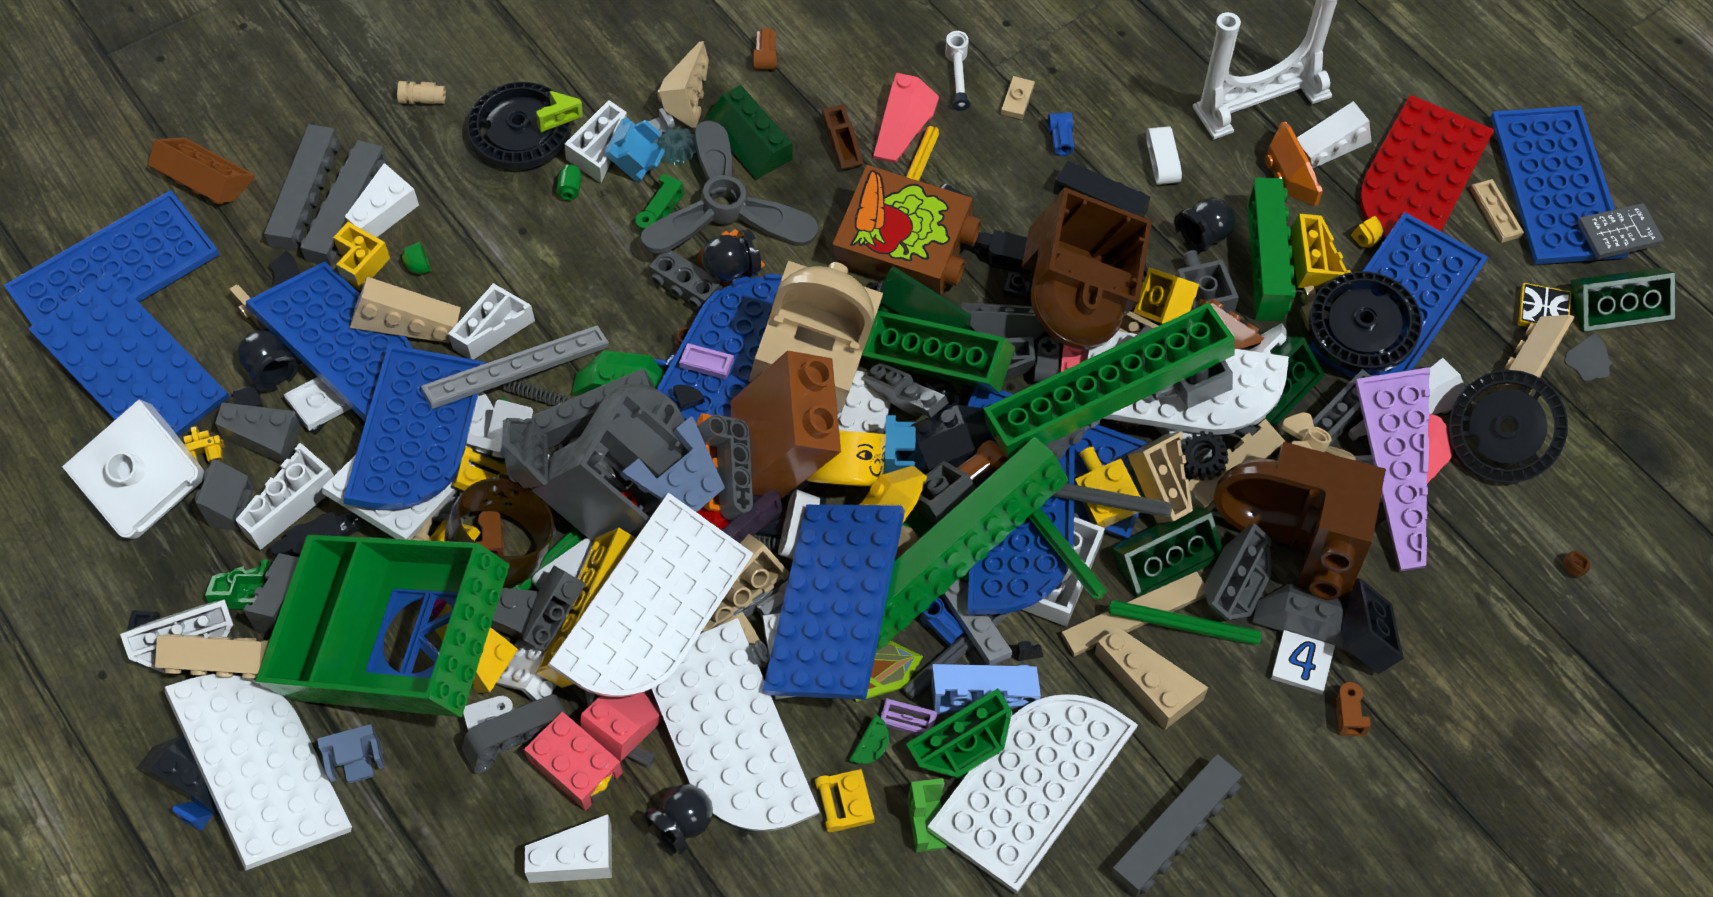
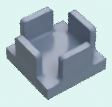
(354, 751)

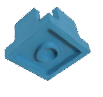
(634, 148)
(898, 438)

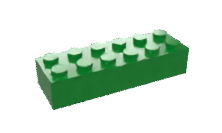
(1270, 249)
(939, 351)

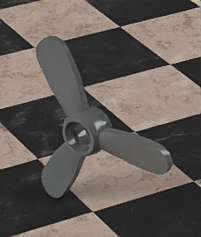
(716, 161)

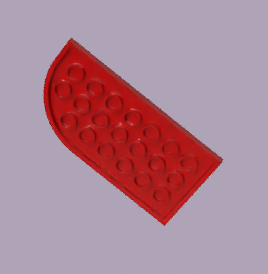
(1422, 165)

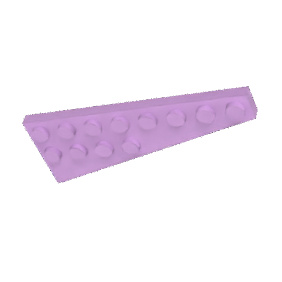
(1397, 430)

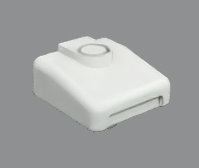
(135, 470)

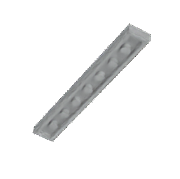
(514, 367)

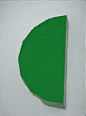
(872, 743)

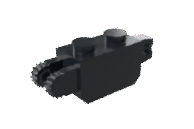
(1003, 250)
(323, 525)

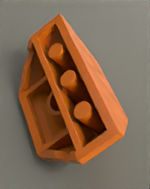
(1290, 162)

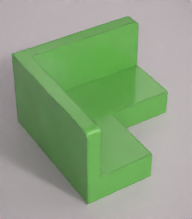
(923, 807)

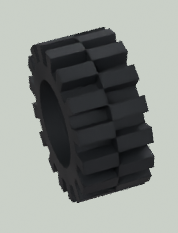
(1211, 467)

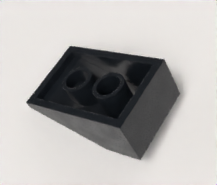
(1371, 629)

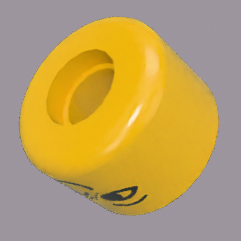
(858, 463)

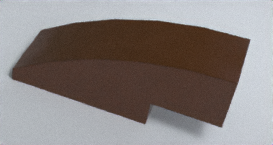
(842, 137)

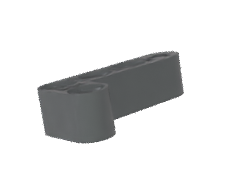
(734, 462)
(509, 730)

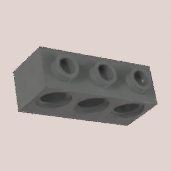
(680, 271)

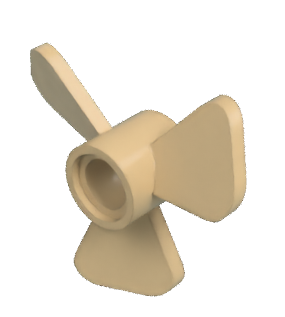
(1311, 437)

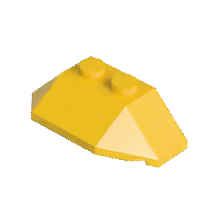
(897, 488)

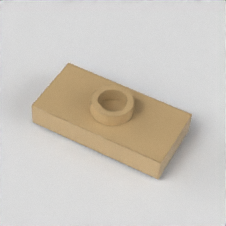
(1017, 97)
(241, 298)

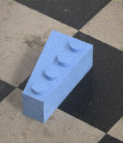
(961, 685)

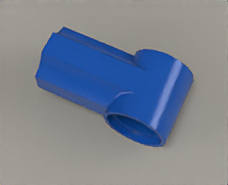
(1061, 128)
(942, 623)

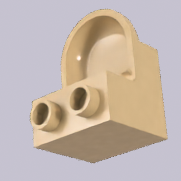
(820, 315)

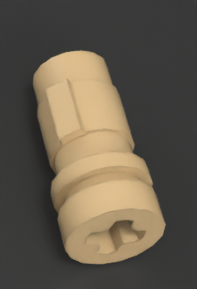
(424, 93)

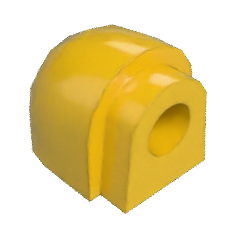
(1368, 232)

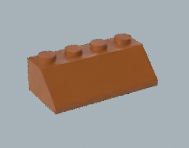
(199, 169)

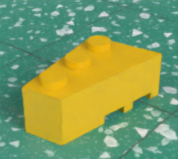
(1314, 252)
(493, 661)

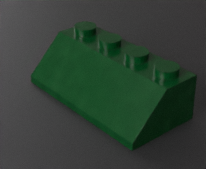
(751, 133)
(912, 299)
(1624, 299)
(1301, 377)
(1168, 551)

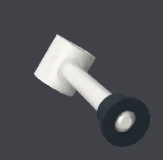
(956, 52)

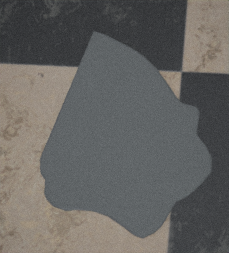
(1590, 358)

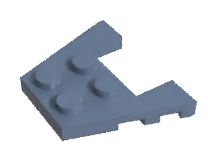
(690, 480)

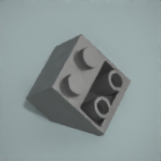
(223, 495)

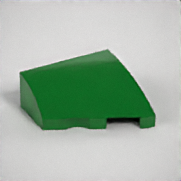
(237, 586)

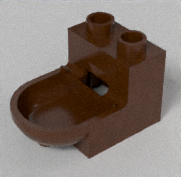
(1085, 268)
(1278, 501)

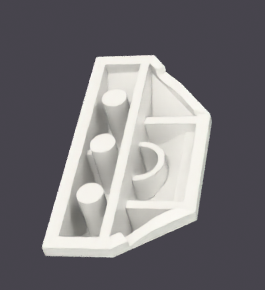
(204, 620)

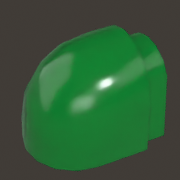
(416, 259)

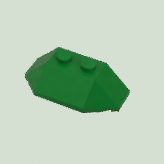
(612, 366)
(965, 737)

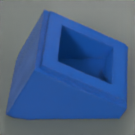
(192, 814)

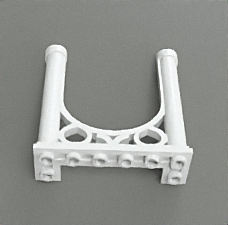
(1220, 100)

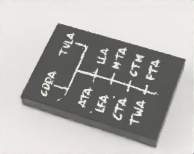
(1620, 231)

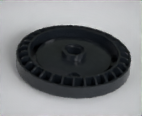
(513, 127)
(1365, 338)
(1513, 406)

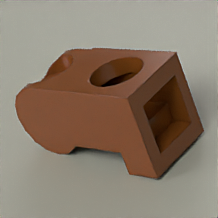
(492, 532)
(1349, 711)

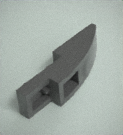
(903, 392)

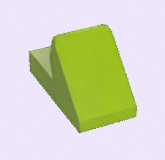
(562, 110)

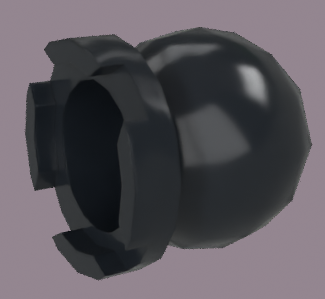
(1205, 224)
(729, 257)
(266, 360)
(681, 815)

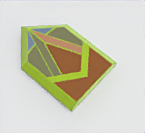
(892, 669)

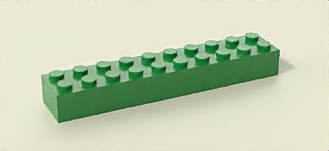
(1111, 380)
(969, 534)

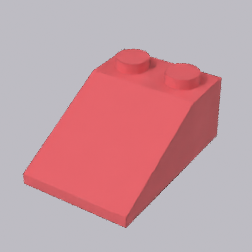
(621, 721)

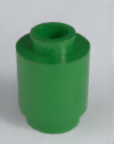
(569, 182)

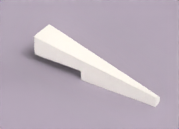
(1444, 387)

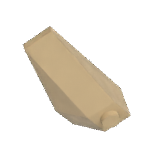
(684, 86)

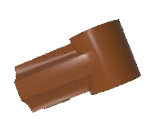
(765, 54)
(987, 460)

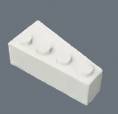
(285, 497)

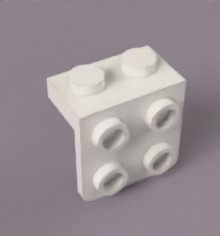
(494, 438)
(522, 672)

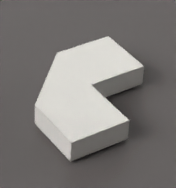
(1273, 337)

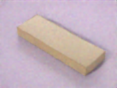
(1496, 211)

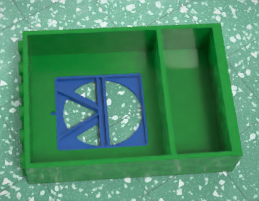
(340, 608)

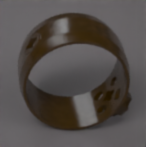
(525, 508)

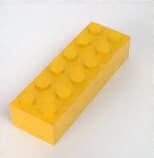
(600, 562)

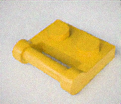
(470, 474)
(853, 798)

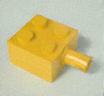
(1165, 296)
(1107, 477)

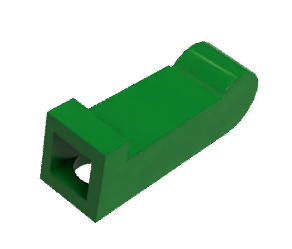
(662, 204)

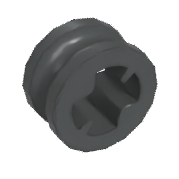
(758, 653)

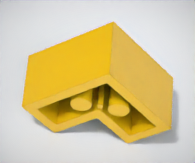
(361, 254)

